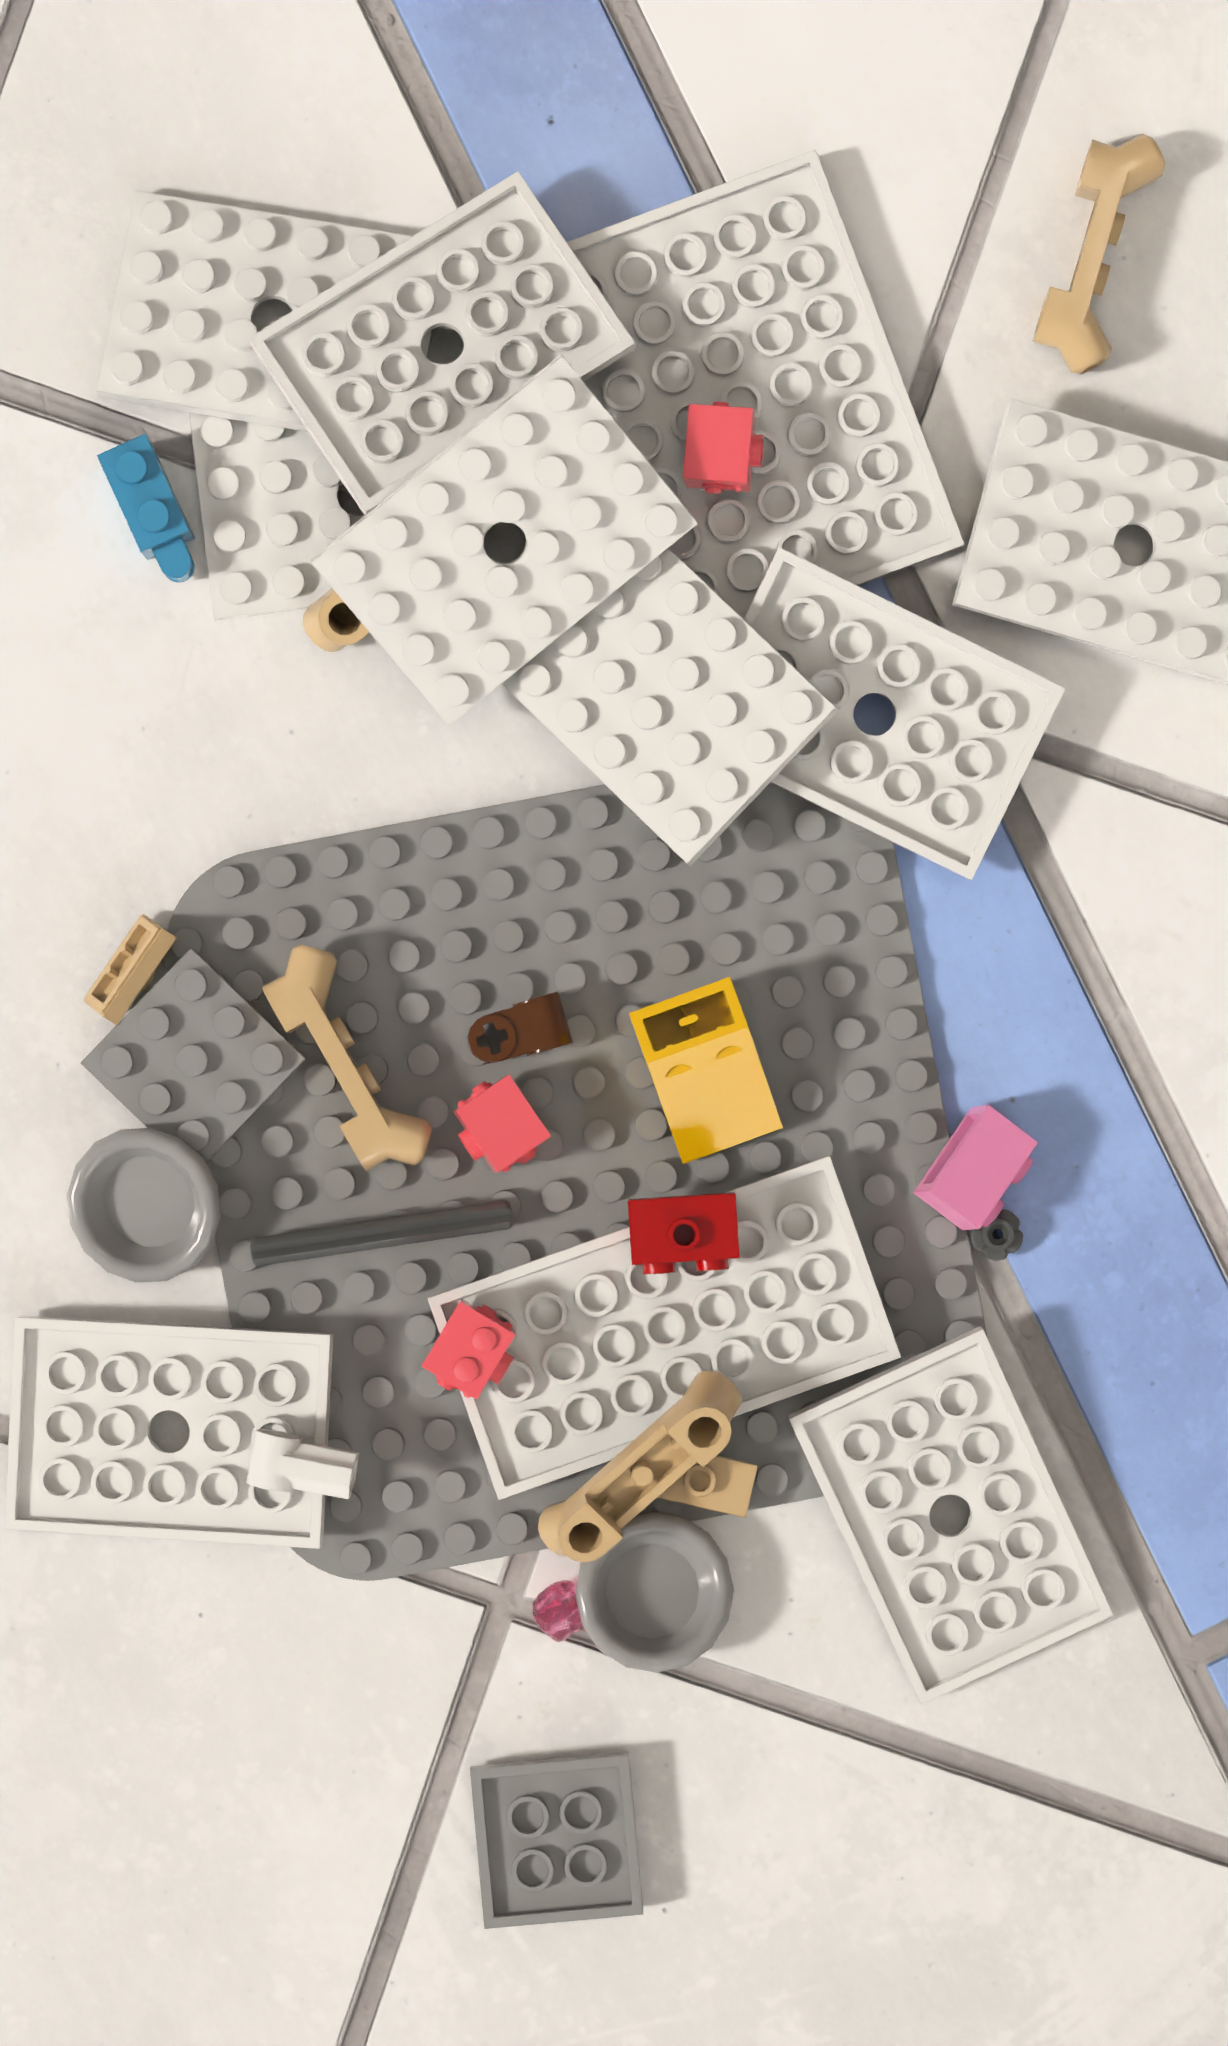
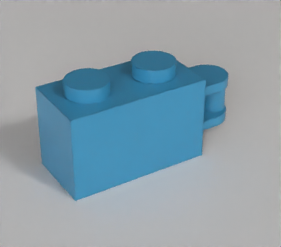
(150, 506)

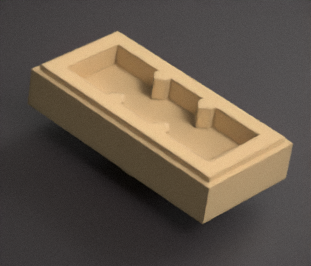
(129, 969)
(719, 1486)

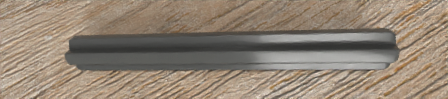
(381, 1233)

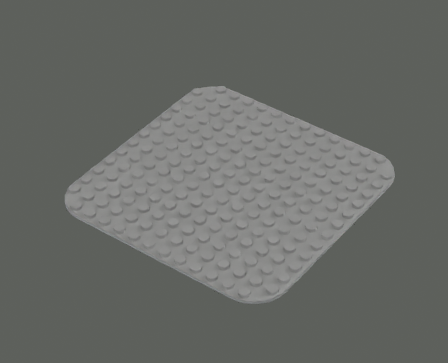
(592, 904)

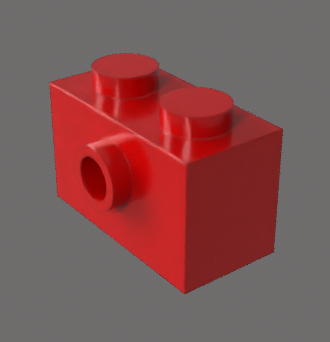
(683, 1230)

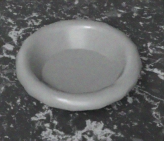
(144, 1205)
(656, 1594)

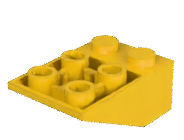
(706, 1070)

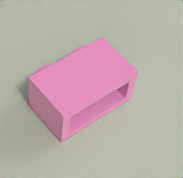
(977, 1168)

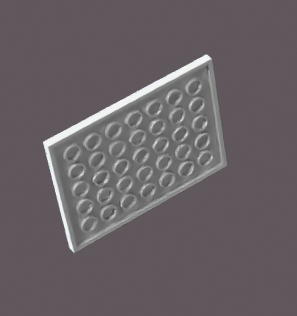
(766, 309)

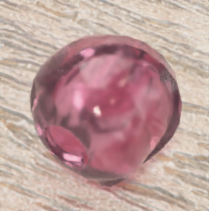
(557, 1610)

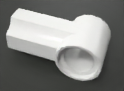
(287, 1463)

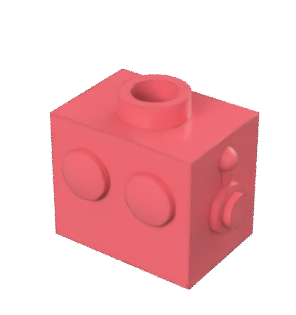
(721, 448)
(500, 1125)
(471, 1350)

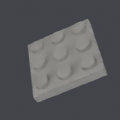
(194, 1057)
(556, 1840)

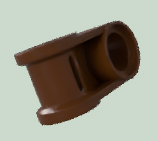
(529, 1027)

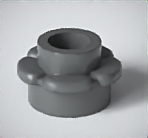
(999, 1248)

